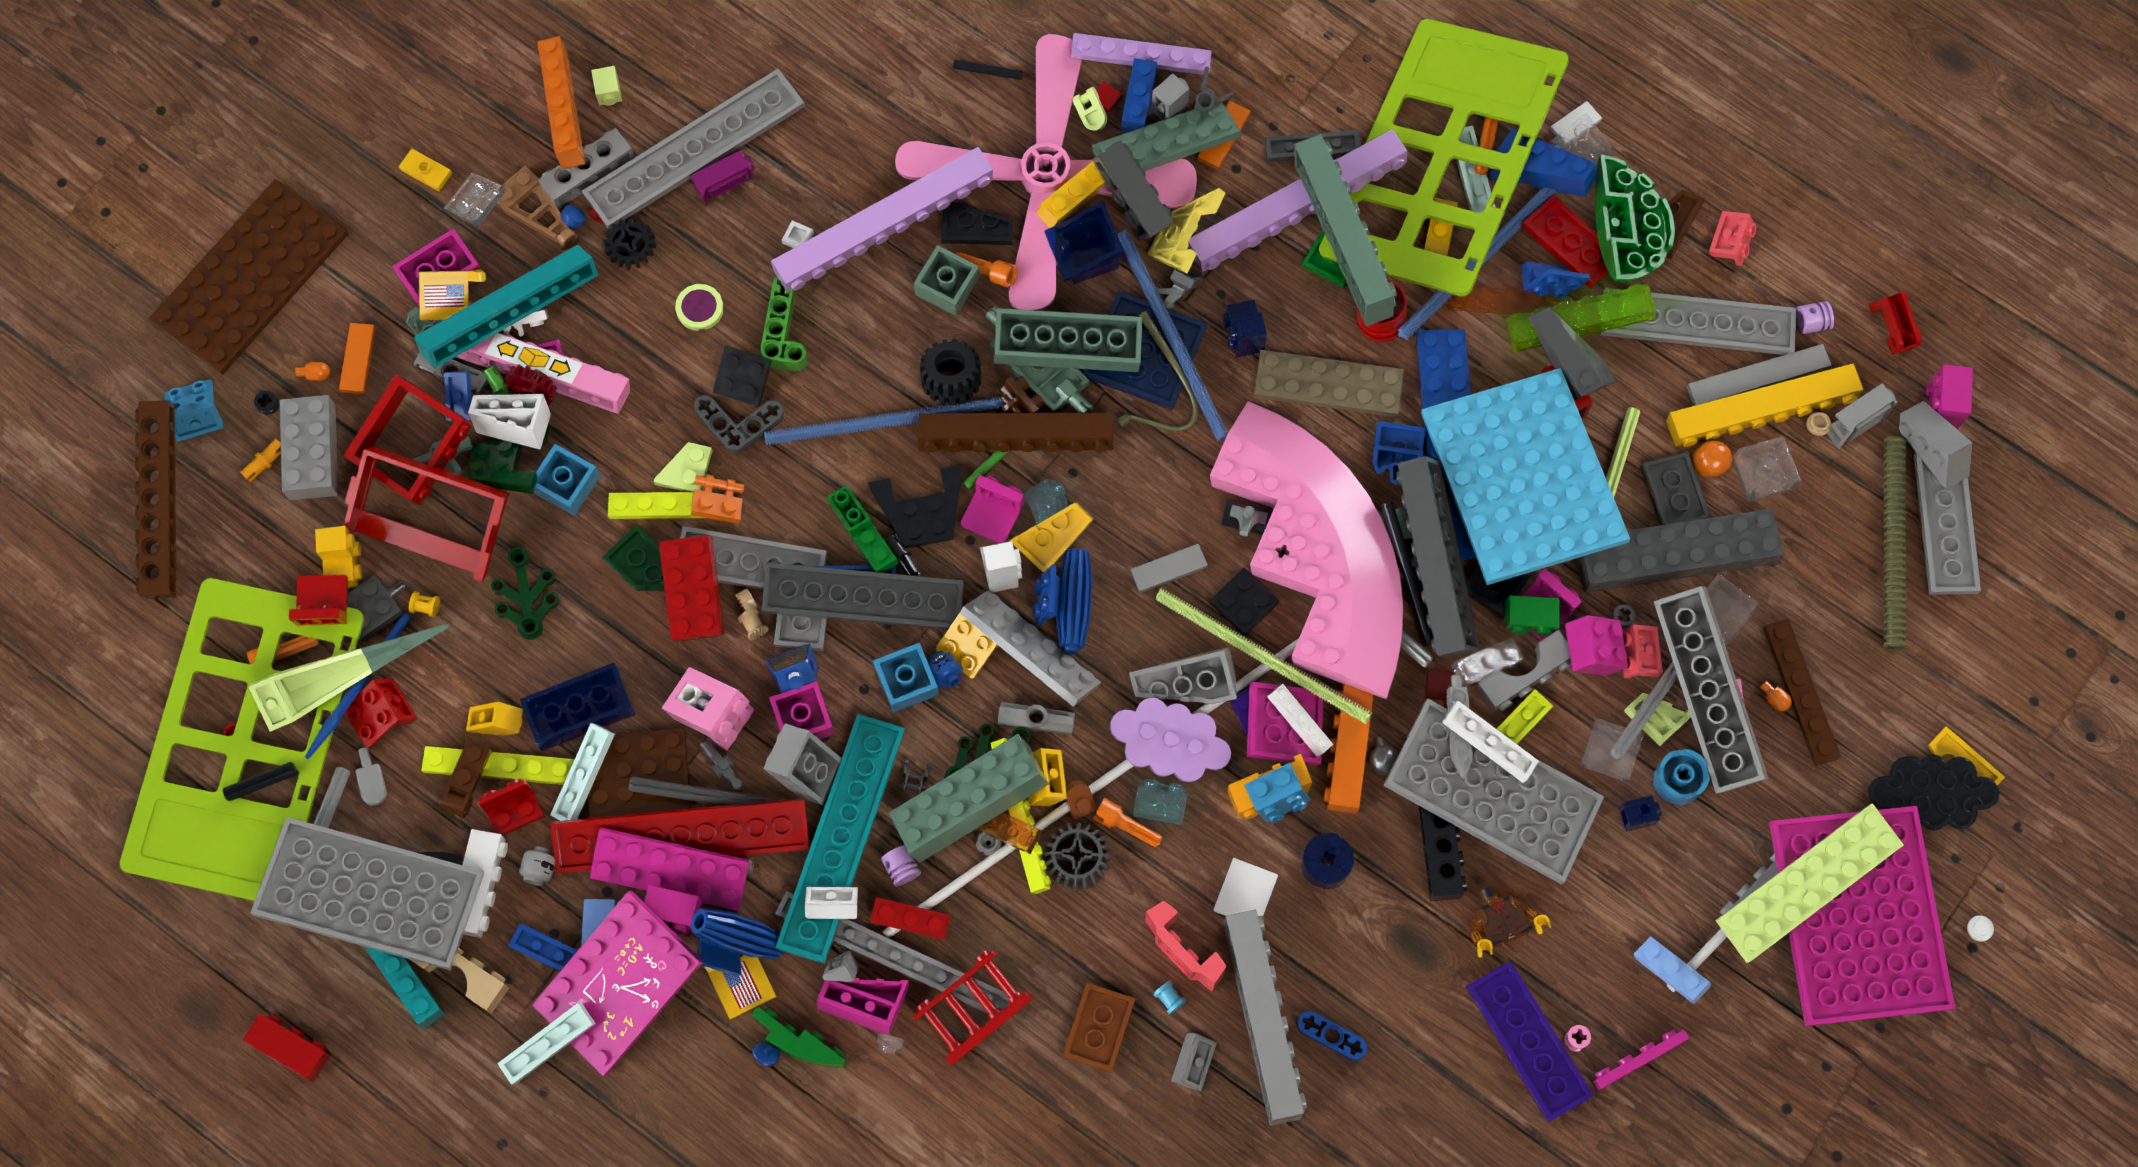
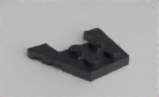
(923, 518)

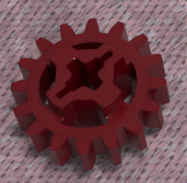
(530, 382)

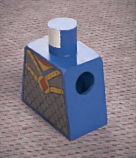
(793, 668)

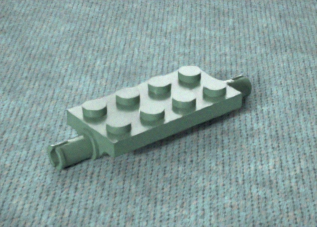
(1052, 384)

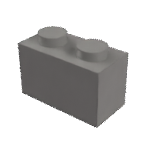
(1170, 98)

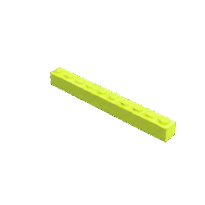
(1033, 862)

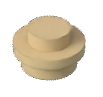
(1818, 424)

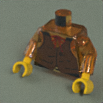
(1503, 921)

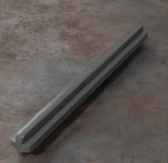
(692, 793)

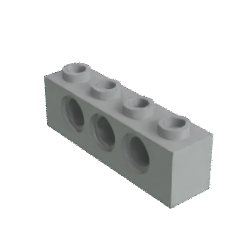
(563, 193)

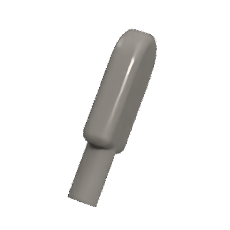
(370, 780)

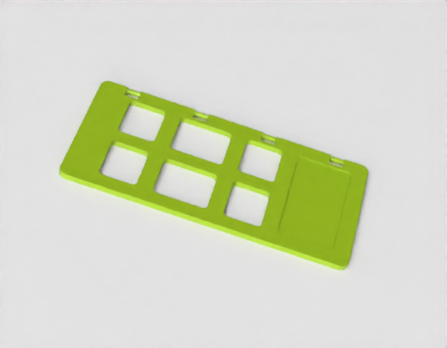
(1472, 76)
(196, 833)

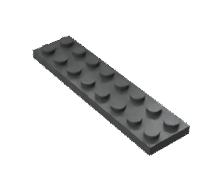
(861, 596)

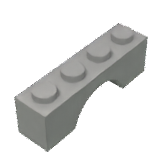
(1499, 688)

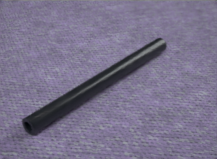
(1407, 572)

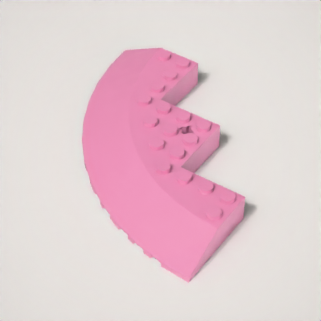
(1329, 543)

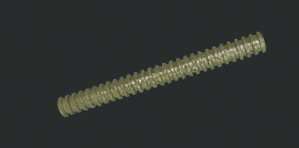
(1894, 543)

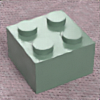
(946, 280)

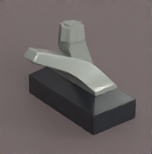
(1246, 517)

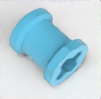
(1169, 997)

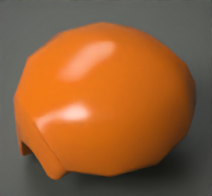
(1712, 459)

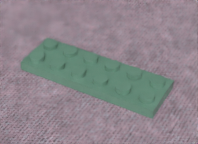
(1177, 136)

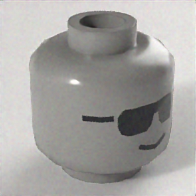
(537, 866)

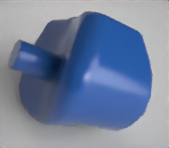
(766, 1054)

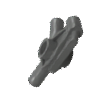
(722, 766)

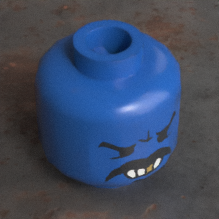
(945, 669)

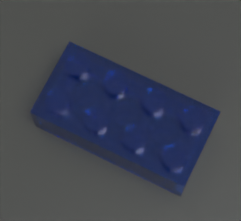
(571, 706)

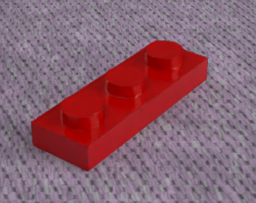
(909, 918)

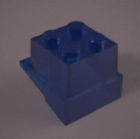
(1086, 244)

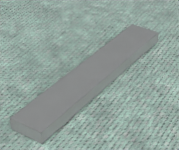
(1760, 375)

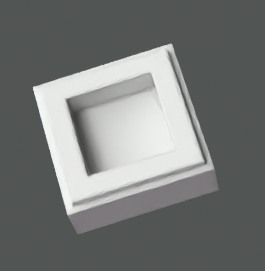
(797, 234)

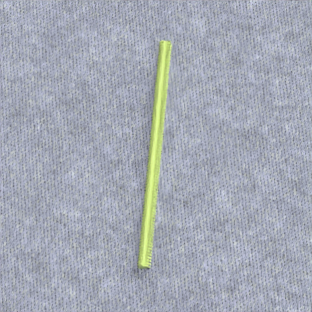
(1263, 656)

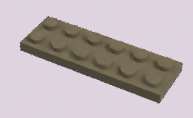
(1329, 383)

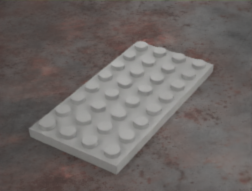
(1530, 821)
(368, 893)

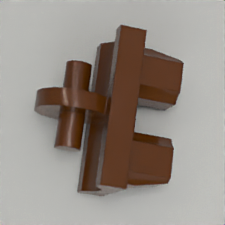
(1016, 398)

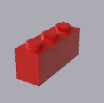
(287, 1046)

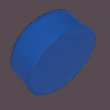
(573, 216)

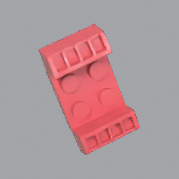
(1159, 920)

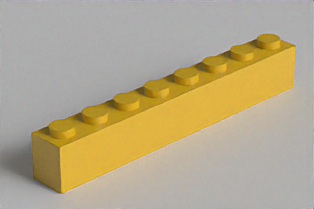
(1764, 405)

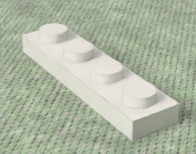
(1490, 741)

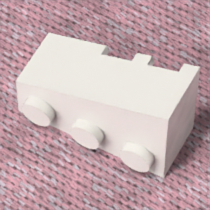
(511, 417)
(1001, 566)

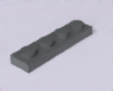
(1283, 149)

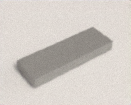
(1168, 568)

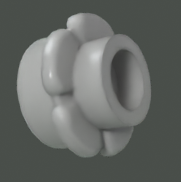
(987, 849)

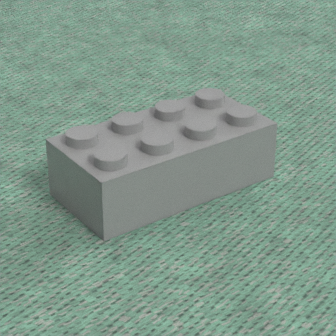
(308, 447)

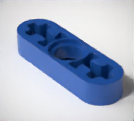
(1332, 1046)

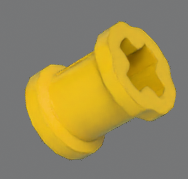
(424, 604)

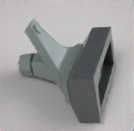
(1182, 284)

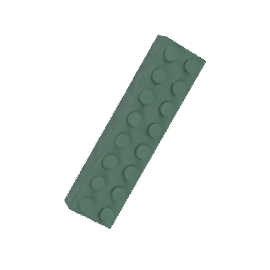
(1344, 230)

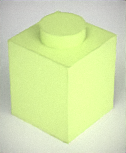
(606, 85)

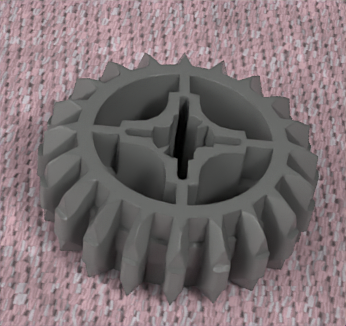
(1078, 834)

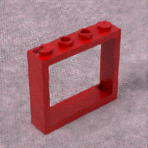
(379, 419)

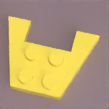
(1172, 241)

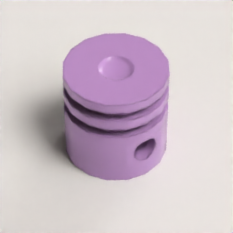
(1815, 317)
(900, 866)

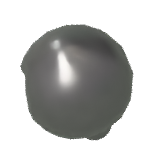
(1382, 757)

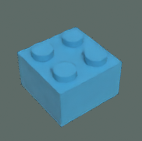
(565, 479)
(906, 677)

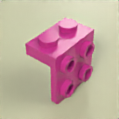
(993, 509)
(1550, 586)

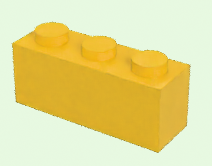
(1071, 196)

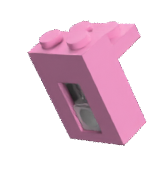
(722, 715)

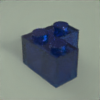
(1245, 328)

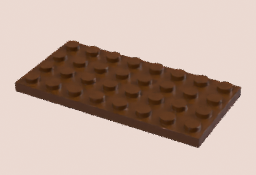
(248, 276)

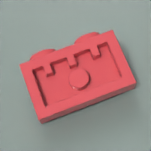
(1733, 236)
(1642, 651)

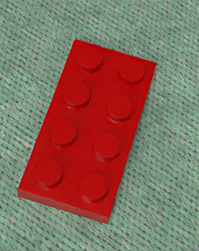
(1567, 239)

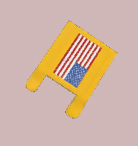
(445, 292)
(745, 991)

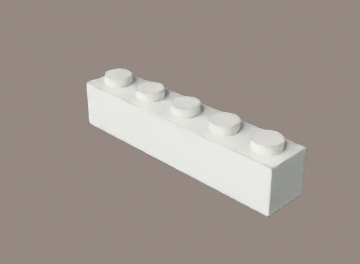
(1300, 720)

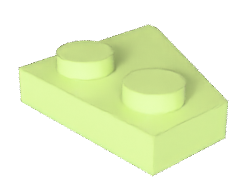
(683, 468)
(1663, 721)

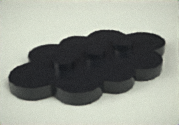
(1939, 789)

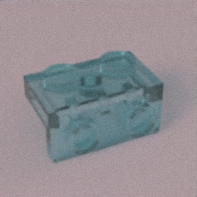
(1046, 499)
(1160, 801)

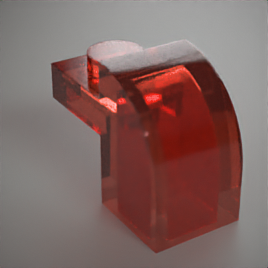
(1437, 684)

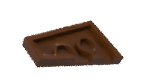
(1684, 211)

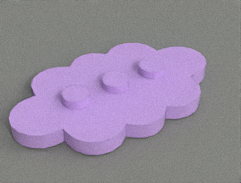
(1170, 740)

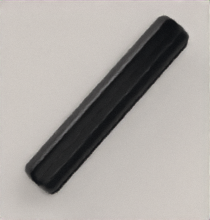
(259, 781)

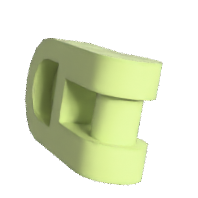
(1093, 117)

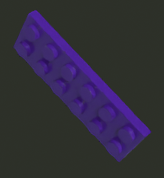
(1529, 1041)

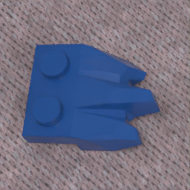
(1395, 445)

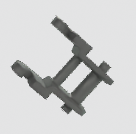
(914, 786)

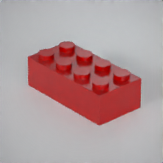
(691, 588)

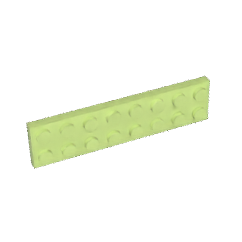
(1809, 883)

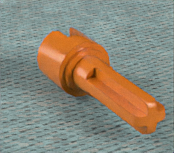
(998, 272)
(287, 648)
(1111, 815)

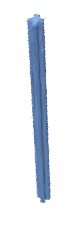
(1498, 241)
(1172, 336)
(882, 420)

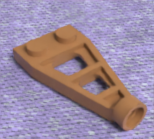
(517, 190)

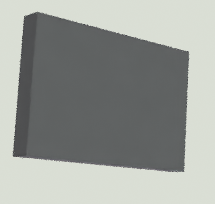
(1675, 489)

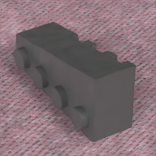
(1132, 191)

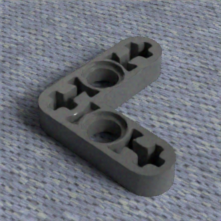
(739, 430)

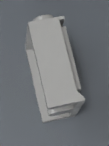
(1862, 415)

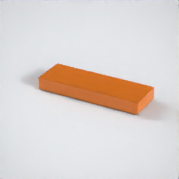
(1215, 156)
(357, 358)

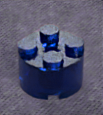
(1332, 847)

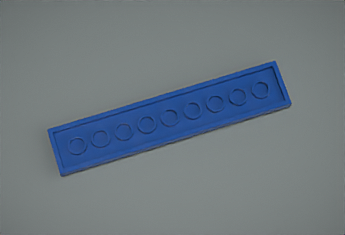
(1443, 379)

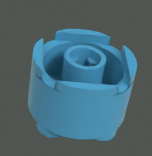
(1667, 780)

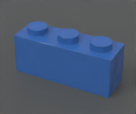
(1139, 95)

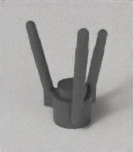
(1206, 97)

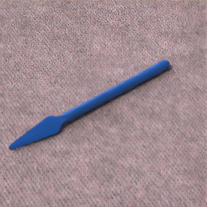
(333, 720)

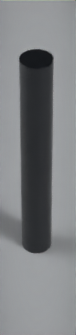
(988, 69)

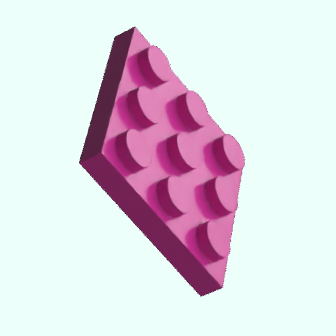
(1271, 734)

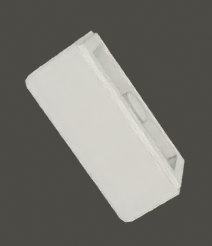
(831, 902)

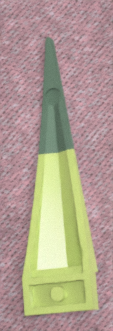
(299, 690)

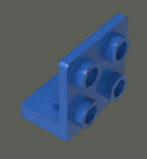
(1551, 279)

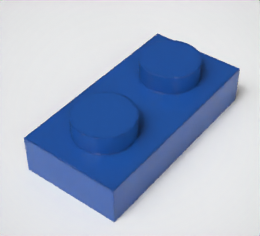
(458, 392)

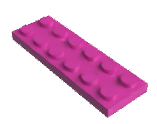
(646, 861)

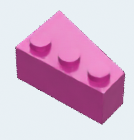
(864, 1002)

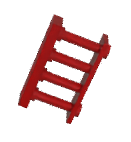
(976, 1031)

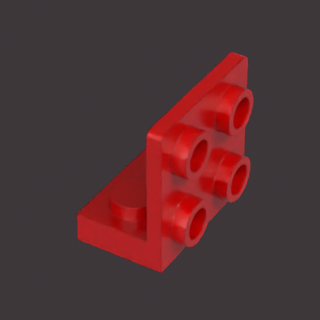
(320, 600)
(378, 710)
(511, 807)

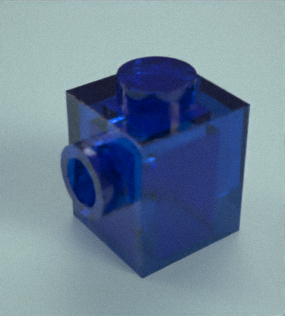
(1640, 813)

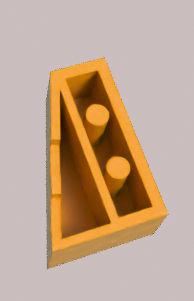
(1239, 795)

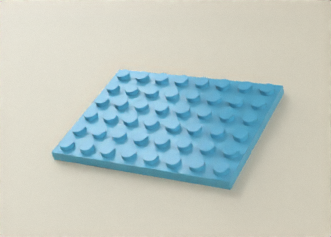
(1524, 476)

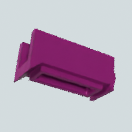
(723, 176)

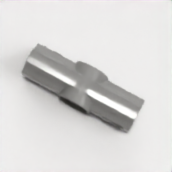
(1019, 716)

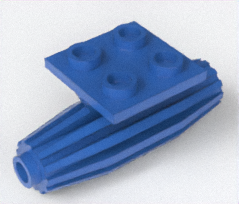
(1066, 599)
(727, 935)

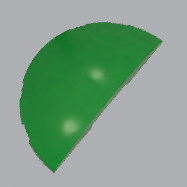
(1631, 221)

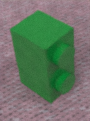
(1531, 615)

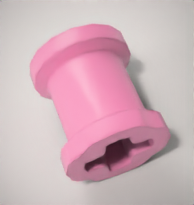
(1583, 1033)

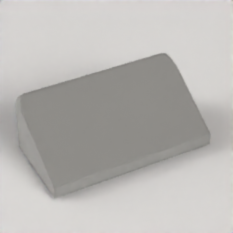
(841, 968)
(1194, 1061)

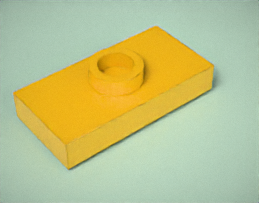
(425, 170)

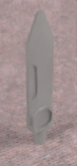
(1460, 749)

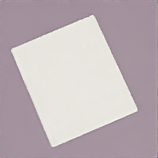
(1245, 889)

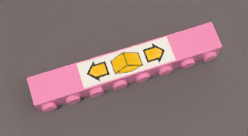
(569, 375)

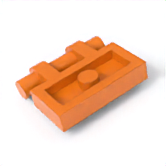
(716, 505)

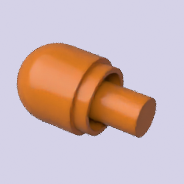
(314, 371)
(1776, 697)

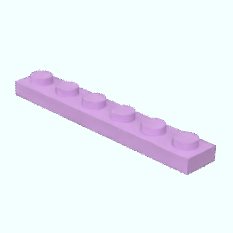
(1124, 51)

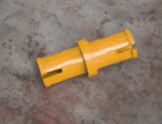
(262, 461)

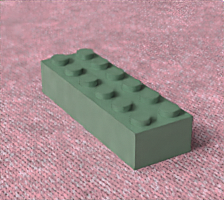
(1067, 340)
(968, 798)

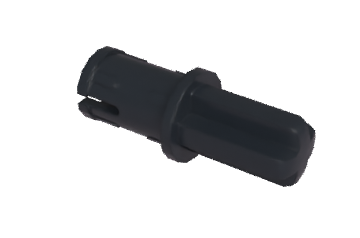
(902, 555)

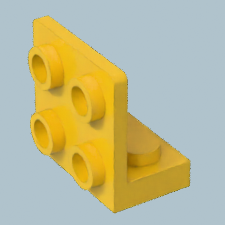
(967, 645)

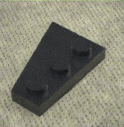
(971, 226)

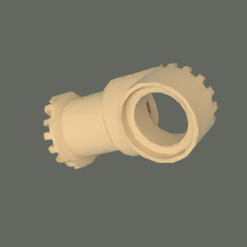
(750, 616)

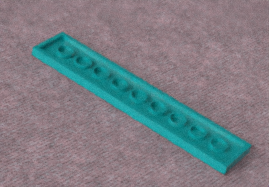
(842, 832)

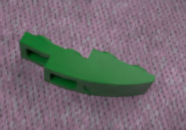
(861, 530)
(806, 1047)

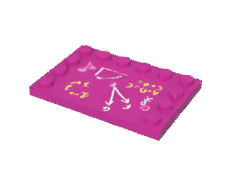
(622, 979)

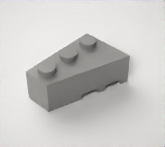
(1937, 443)

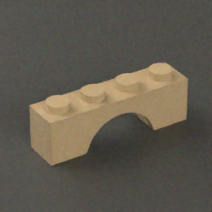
(482, 988)

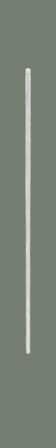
(1094, 787)

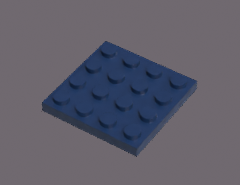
(1156, 377)

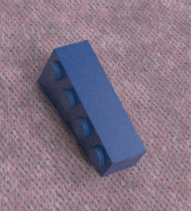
(1552, 167)

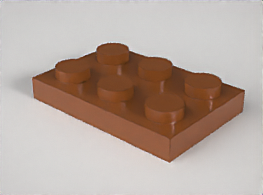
(1099, 1027)

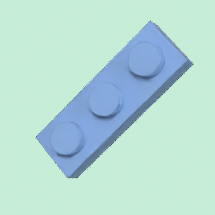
(1672, 970)

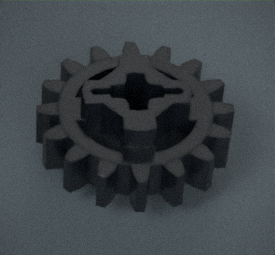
(640, 237)

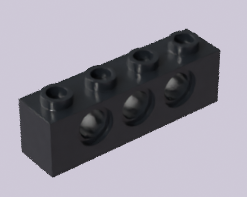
(1439, 886)

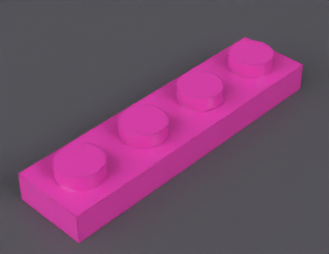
(1648, 1053)

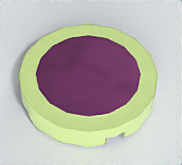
(699, 307)

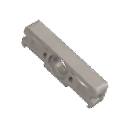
(477, 378)

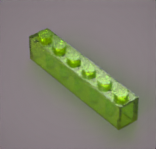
(1587, 315)

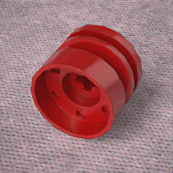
(1388, 328)

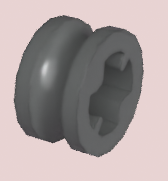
(1624, 608)

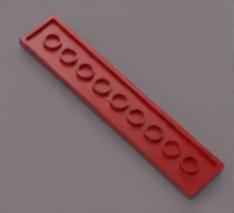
(718, 829)

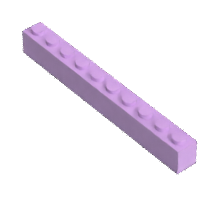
(1292, 203)
(882, 220)

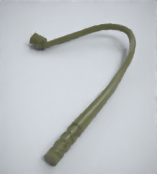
(1161, 343)

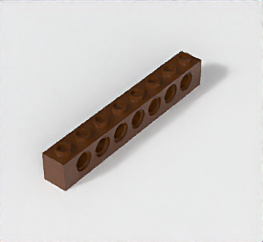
(165, 510)

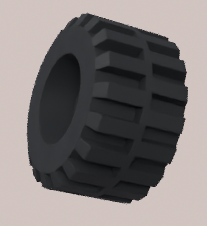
(950, 356)

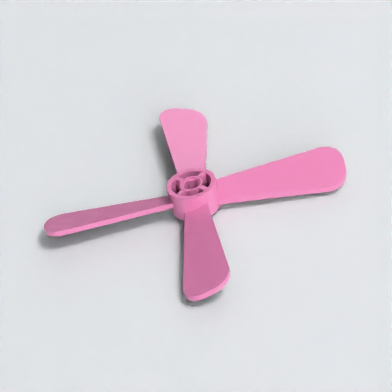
(1055, 87)

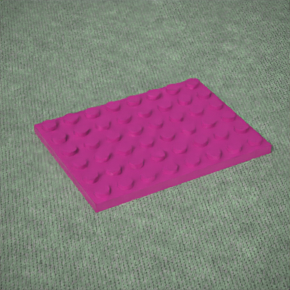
(1878, 940)

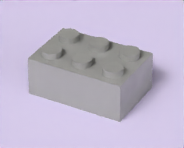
(803, 764)

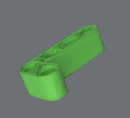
(780, 341)

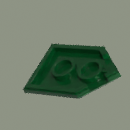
(637, 561)

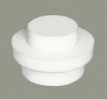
(1980, 928)

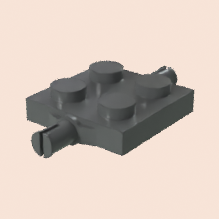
(376, 604)

